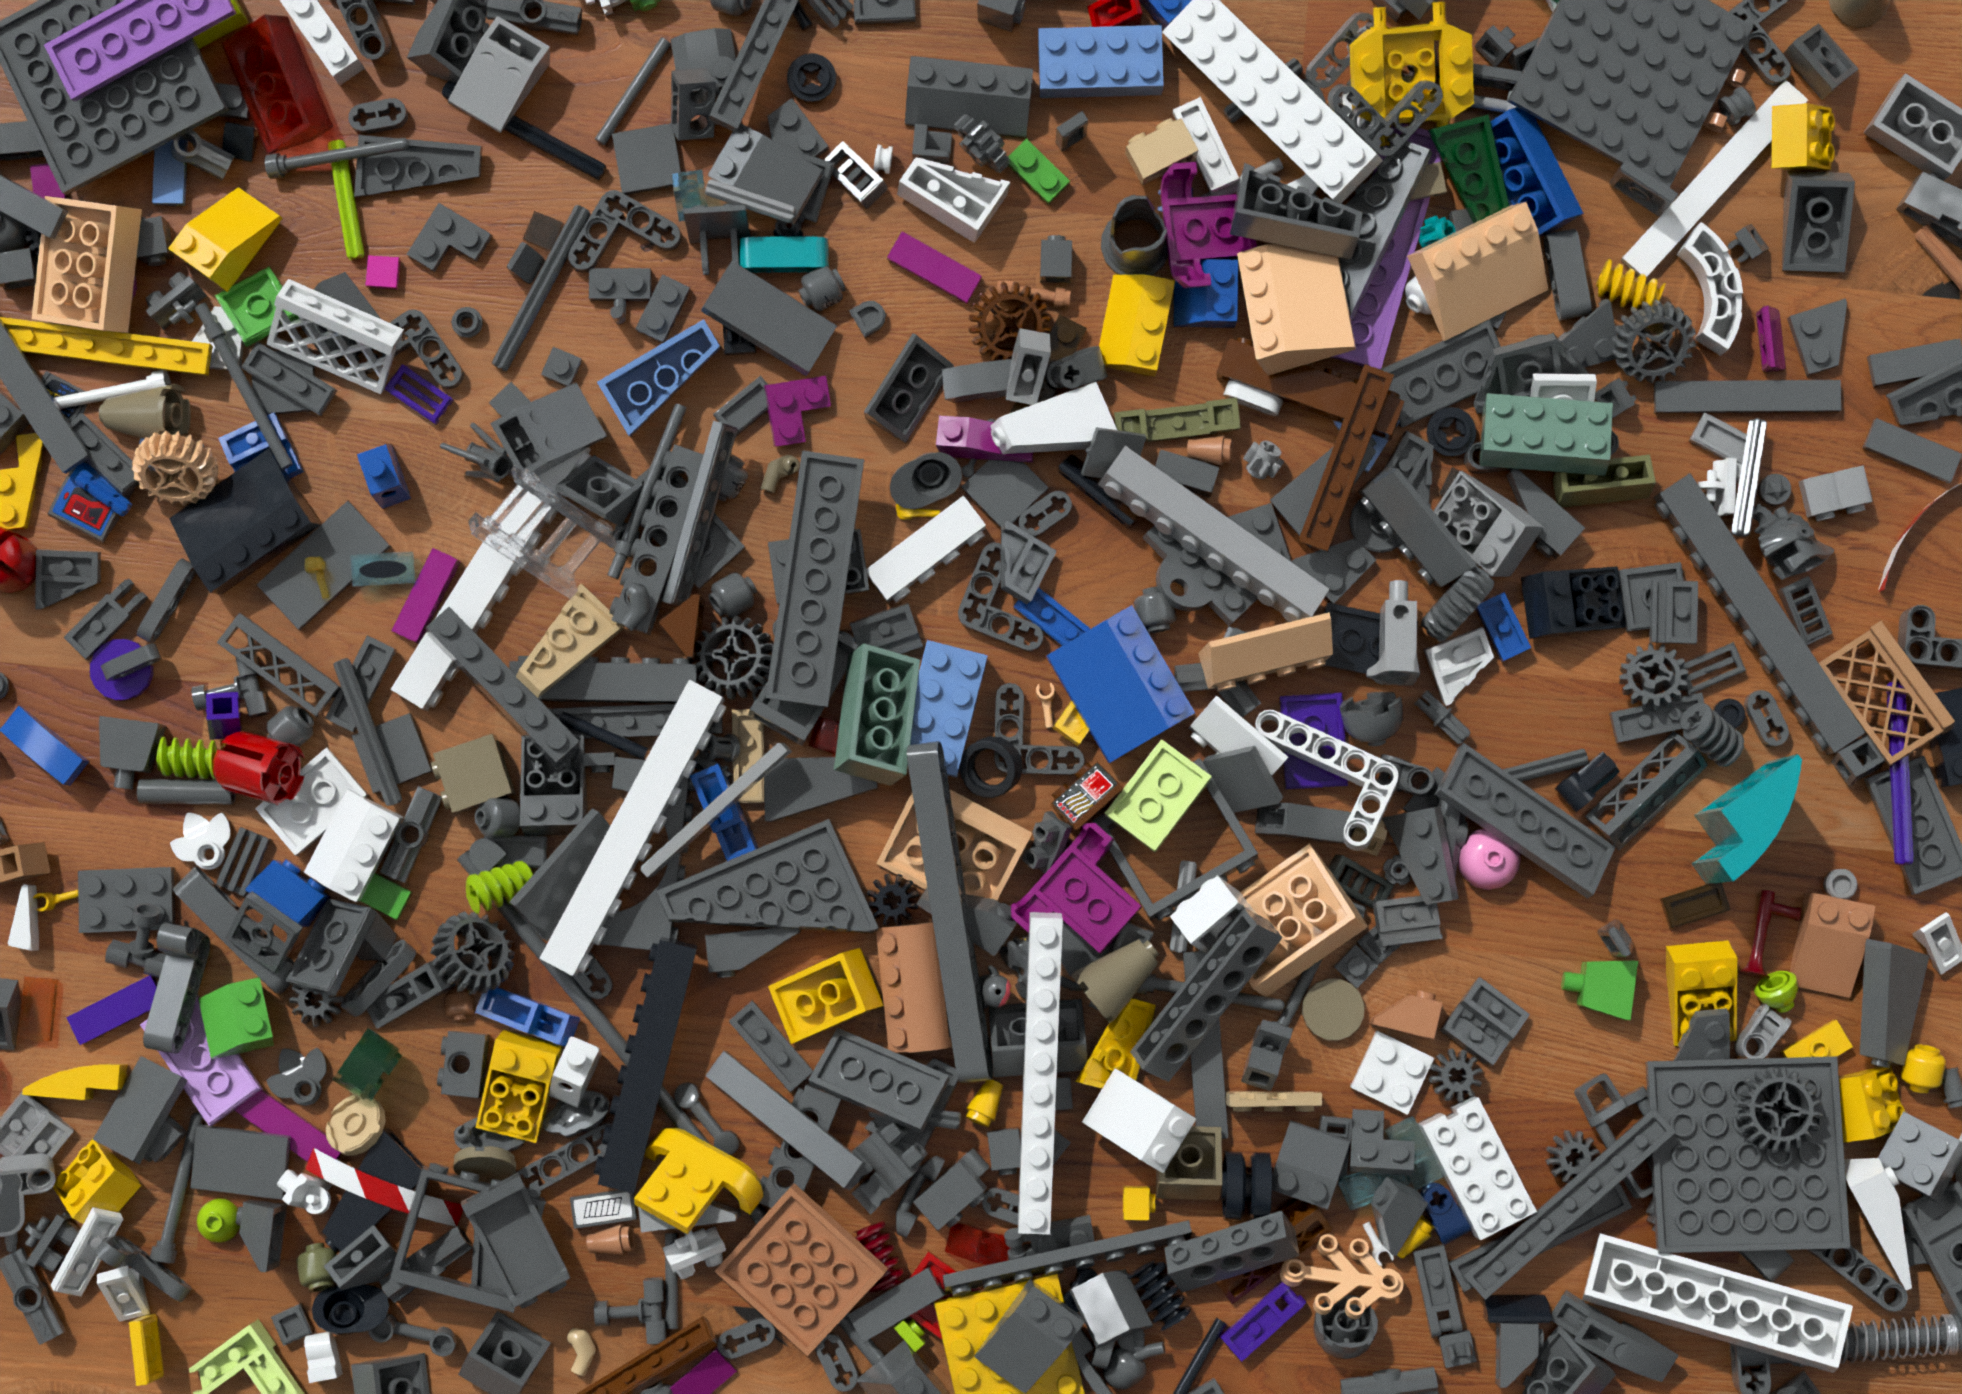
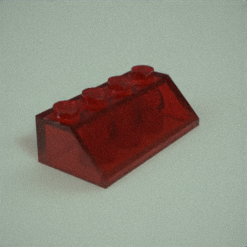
(277, 83)

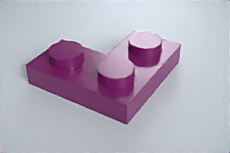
(785, 406)

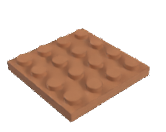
(801, 1269)

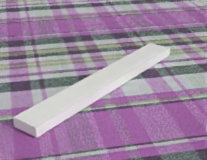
(1709, 184)

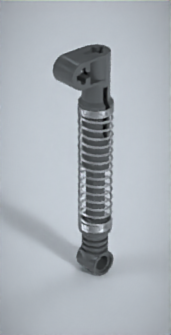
(1859, 1342)

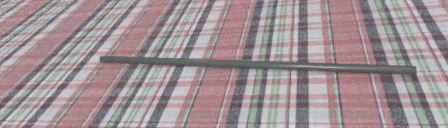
(618, 1045)

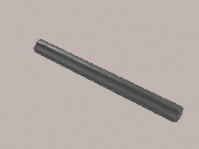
(540, 288)

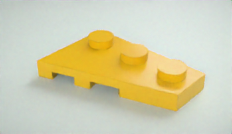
(1116, 1043)

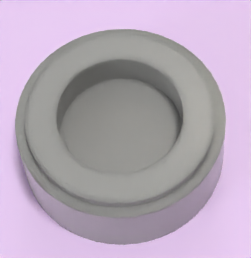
(1840, 884)

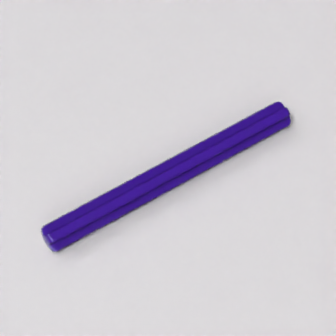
(1900, 785)

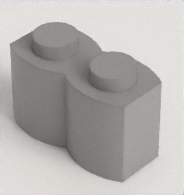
(1835, 492)

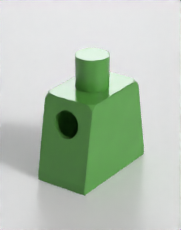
(1604, 986)

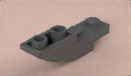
(1613, 1341)

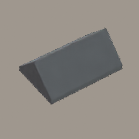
(907, 389)

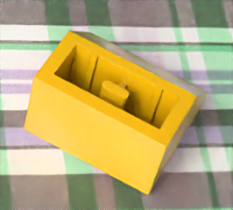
(1802, 137)
(1869, 1104)
(96, 1181)

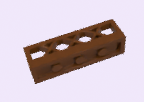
(1301, 1215)

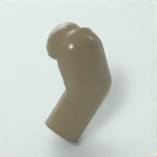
(779, 469)

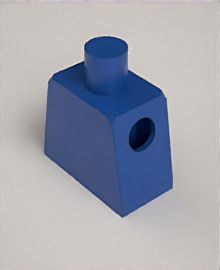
(384, 475)

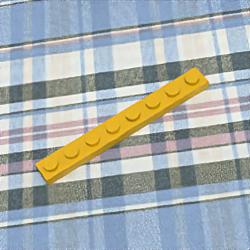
(110, 346)

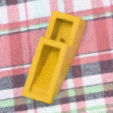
(79, 1082)

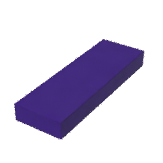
(113, 1010)

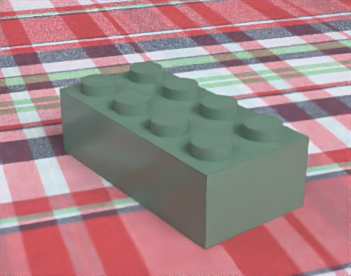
(1546, 434)
(877, 714)

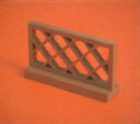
(1910, 680)

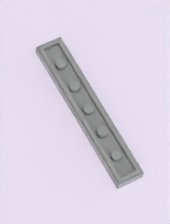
(715, 809)

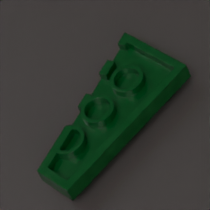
(1473, 165)

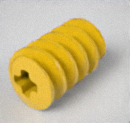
(1626, 286)

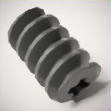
(1712, 734)

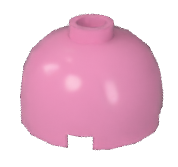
(1487, 860)

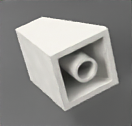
(1139, 1120)

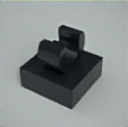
(736, 344)

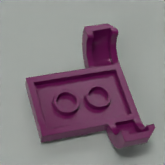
(1196, 227)
(1081, 892)

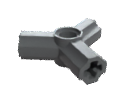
(1192, 678)

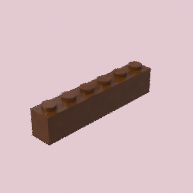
(1304, 387)

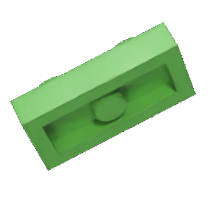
(1037, 171)

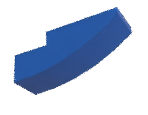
(44, 746)
(732, 826)
(528, 1015)

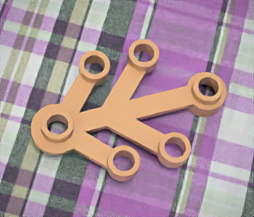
(1346, 1277)

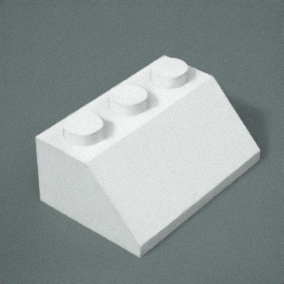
(1227, 731)
(353, 845)

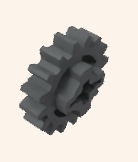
(982, 143)
(1663, 682)

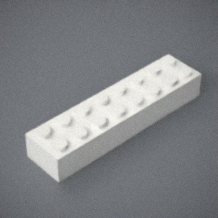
(1273, 97)
(1718, 1303)

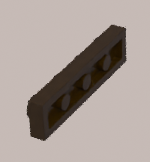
(1063, 342)

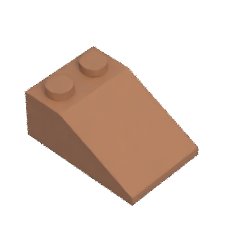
(1831, 943)

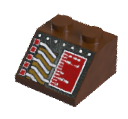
(1086, 795)

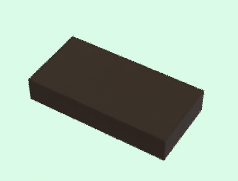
(1695, 904)

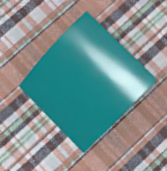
(1747, 819)

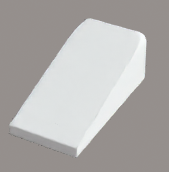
(25, 928)

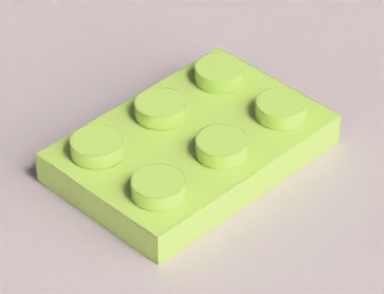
(1158, 795)

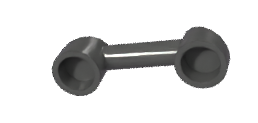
(688, 1096)
(905, 1219)
(441, 1340)

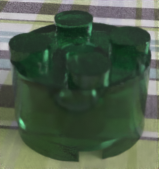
(365, 1065)

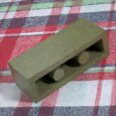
(1624, 480)

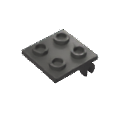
(716, 223)

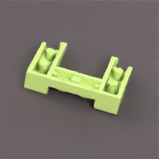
(254, 1353)

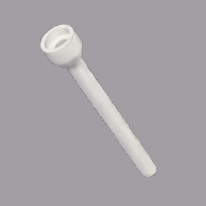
(156, 379)

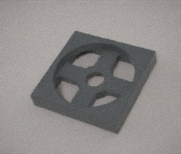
(271, 917)

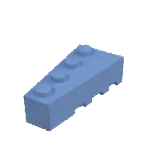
(656, 376)

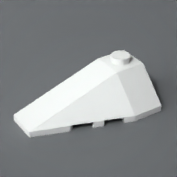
(1881, 1205)

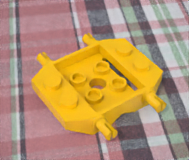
(1384, 51)

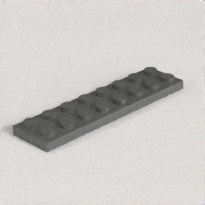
(815, 579)

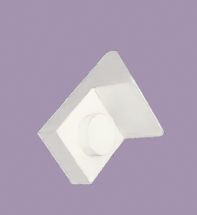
(1941, 942)
(124, 1292)

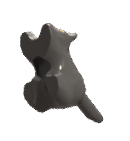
(1016, 958)

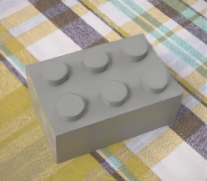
(1919, 127)

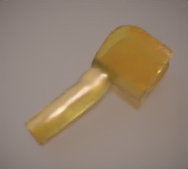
(317, 566)

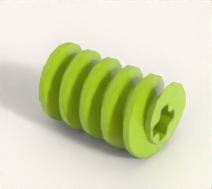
(185, 758)
(496, 885)

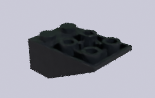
(1573, 602)

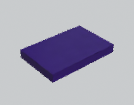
(1320, 713)

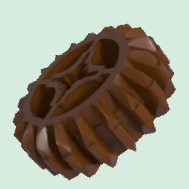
(1019, 312)

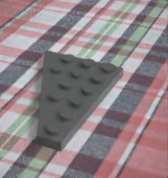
(785, 884)

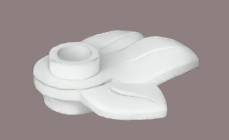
(200, 836)

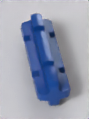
(103, 493)

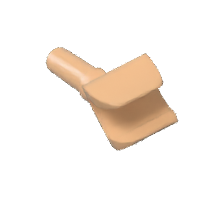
(1046, 704)

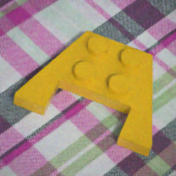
(18, 483)

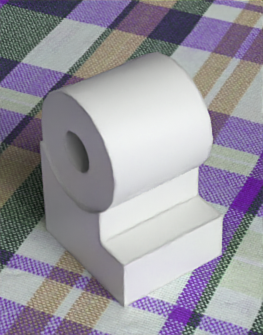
(322, 1357)

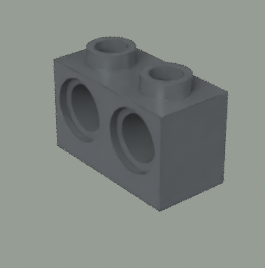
(688, 105)

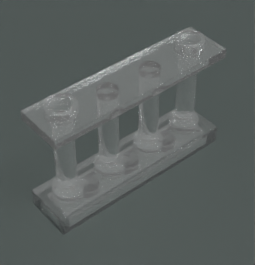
(538, 561)

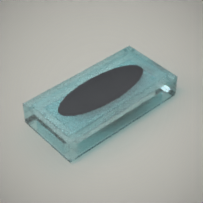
(382, 568)

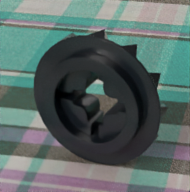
(811, 63)
(1463, 425)

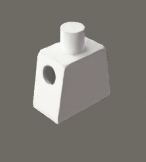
(574, 1069)

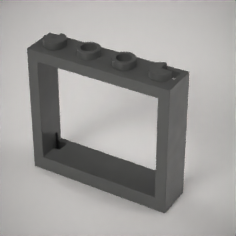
(1164, 907)
(439, 1283)

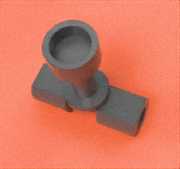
(246, 686)
(139, 951)
(647, 1311)

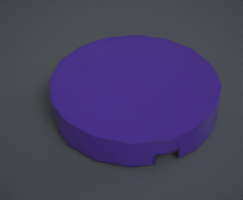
(125, 687)

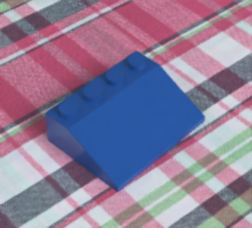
(1120, 684)

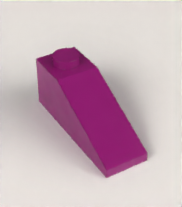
(971, 439)

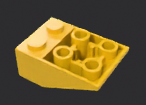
(1699, 980)
(518, 1085)

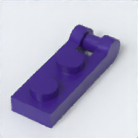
(1262, 1321)

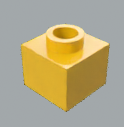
(1137, 1202)

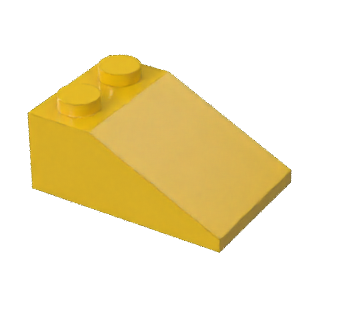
(226, 237)
(825, 995)

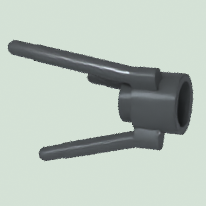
(493, 463)

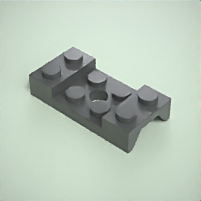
(1938, 1231)

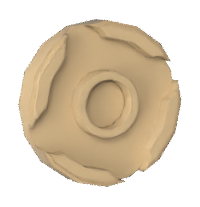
(355, 1125)

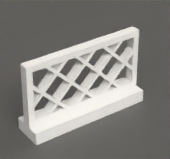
(339, 320)

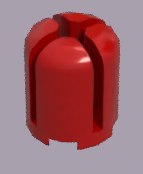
(20, 555)
(258, 767)

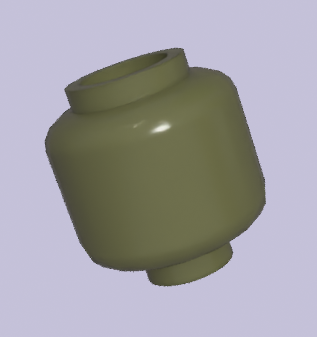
(311, 1267)

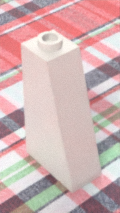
(1054, 424)

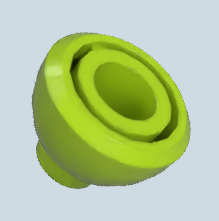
(1778, 990)
(218, 1220)

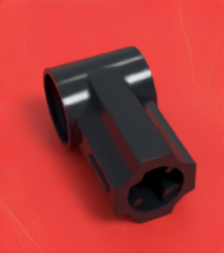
(1581, 786)

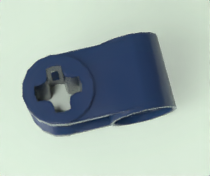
(1445, 1217)

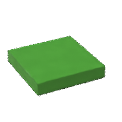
(252, 306)

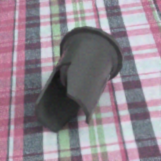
(1135, 260)

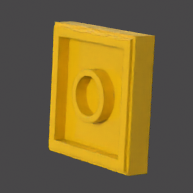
(146, 1349)

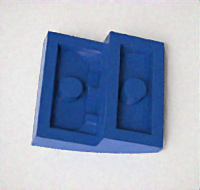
(248, 442)

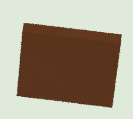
(685, 625)

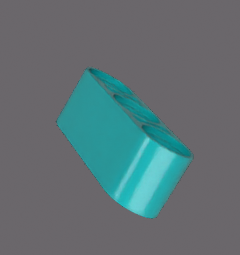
(784, 254)

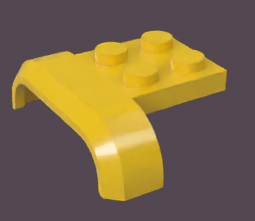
(692, 1179)

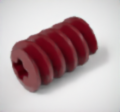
(874, 1242)

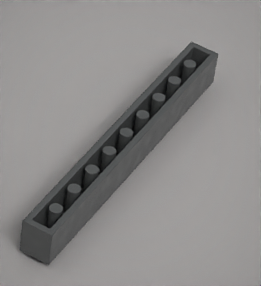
(1758, 615)

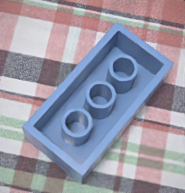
(1100, 61)
(947, 699)

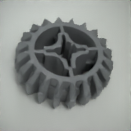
(1642, 361)
(1457, 603)
(733, 633)
(469, 963)
(1780, 1094)

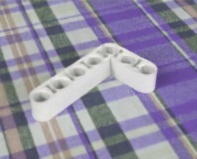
(1337, 765)

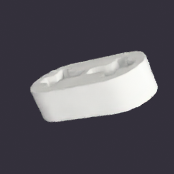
(1253, 398)

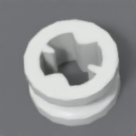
(883, 159)

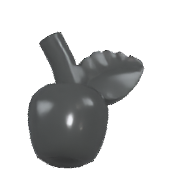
(1127, 1361)

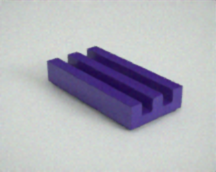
(440, 409)

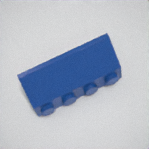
(1532, 171)

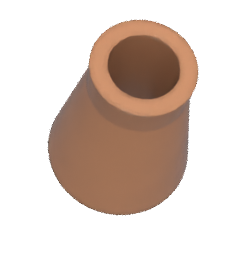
(1212, 449)
(615, 1240)

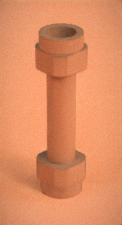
(1060, 297)

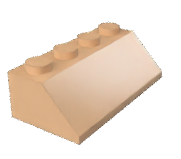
(1267, 651)

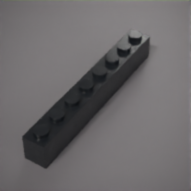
(647, 1064)

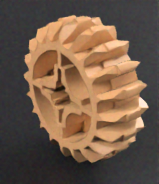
(175, 468)

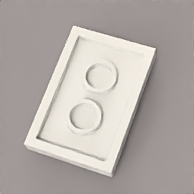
(308, 815)

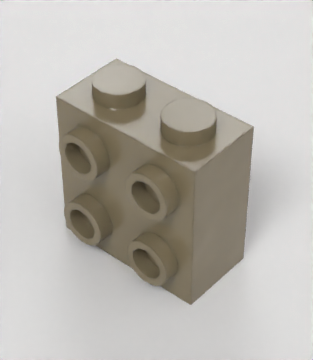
(472, 773)

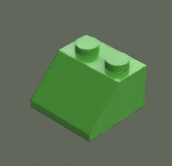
(236, 1019)

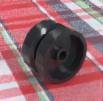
(1245, 1186)

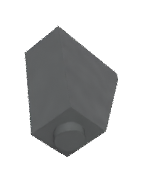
(1302, 822)

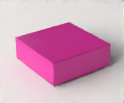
(383, 272)

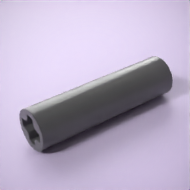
(183, 792)

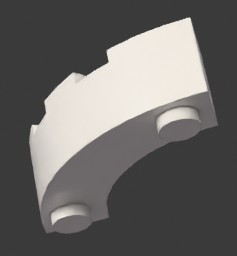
(1720, 287)

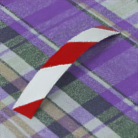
(1895, 549)
(380, 1190)

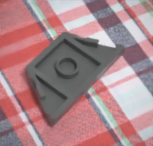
(1513, 366)

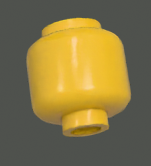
(1923, 1068)

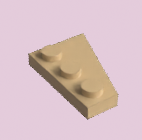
(1273, 1100)

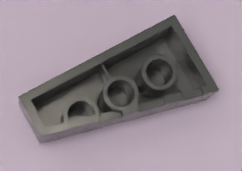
(1292, 216)

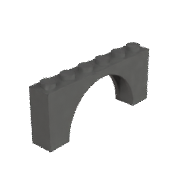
(646, 921)

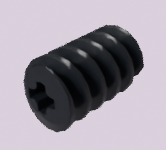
(1160, 1294)

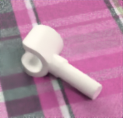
(1376, 1243)

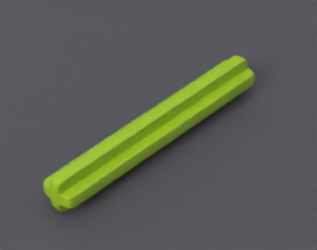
(346, 205)

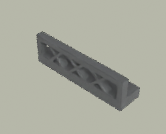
(284, 653)
(1652, 793)

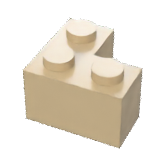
(1159, 150)

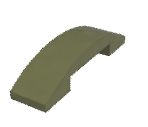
(1181, 421)

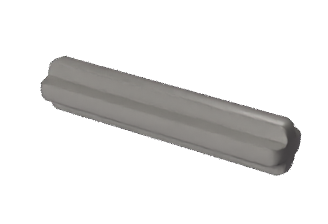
(752, 201)
(1187, 873)

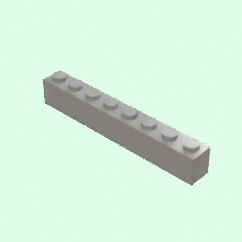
(1212, 536)

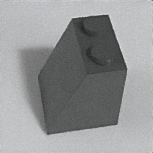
(901, 1373)

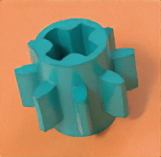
(1435, 230)

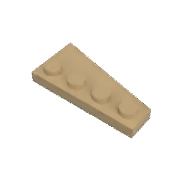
(570, 640)

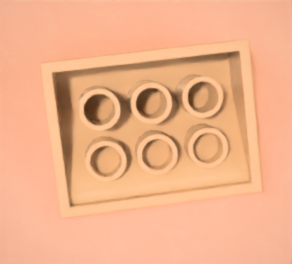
(88, 267)
(1481, 270)
(1294, 306)
(986, 845)
(1307, 911)

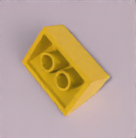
(1136, 322)

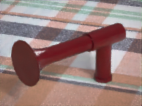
(1765, 909)

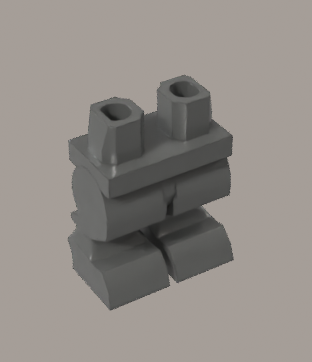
(889, 1160)

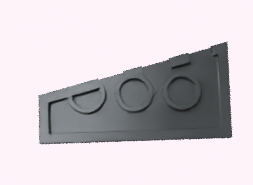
(418, 166)

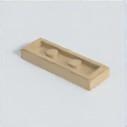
(751, 740)

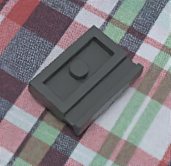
(1673, 612)
(888, 630)
(1406, 921)

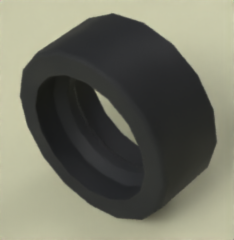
(969, 773)

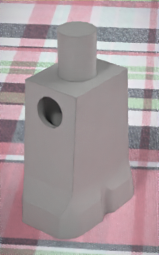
(1397, 639)

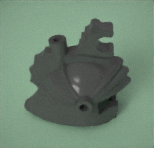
(1788, 542)

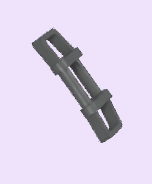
(1597, 1118)

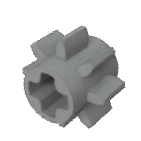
(1263, 459)

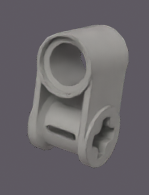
(1765, 1028)

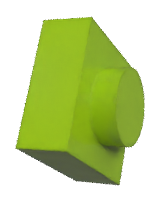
(911, 1333)

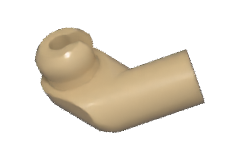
(584, 1349)

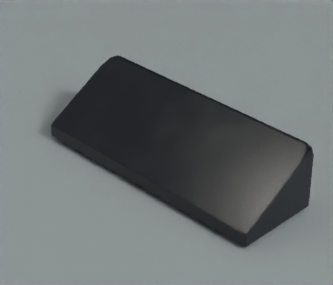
(1071, 470)

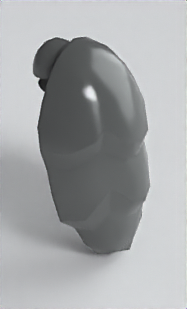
(570, 1120)
(468, 1136)

